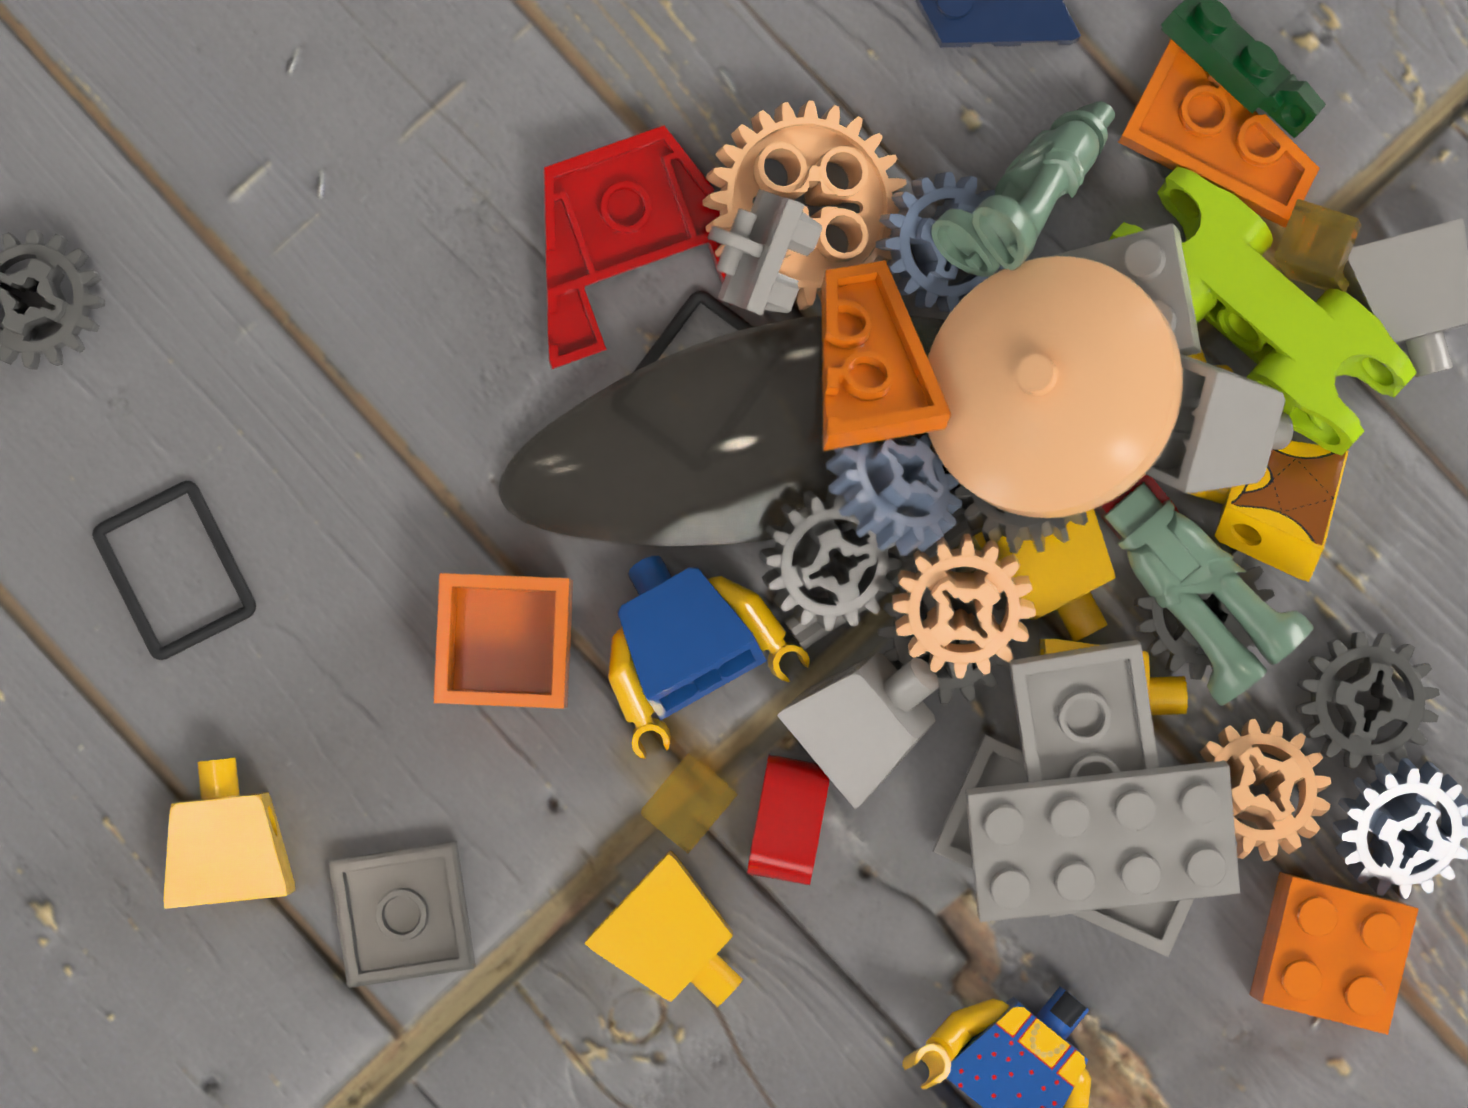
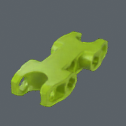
(1271, 320)

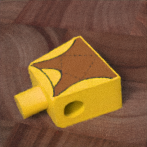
(1286, 512)

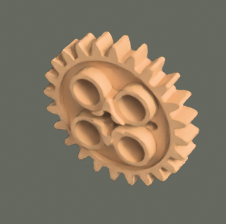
(804, 149)

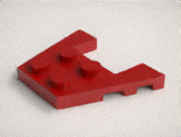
(613, 216)

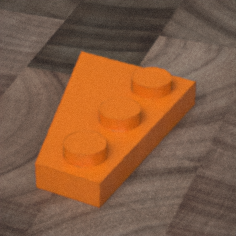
(1201, 127)
(873, 362)

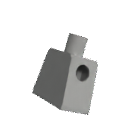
(1415, 289)
(1221, 430)
(863, 721)

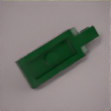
(1242, 64)

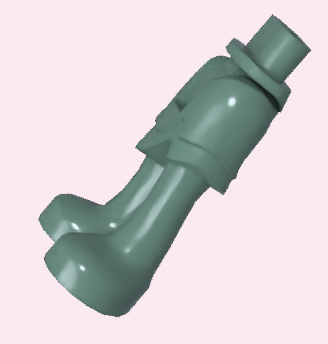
(1011, 220)
(1181, 561)

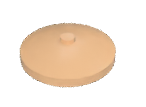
(1055, 386)

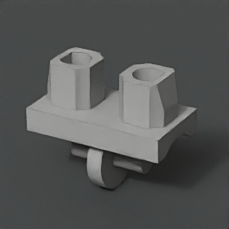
(757, 250)

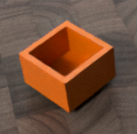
(503, 640)
(1333, 953)

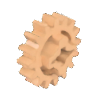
(981, 586)
(1272, 811)

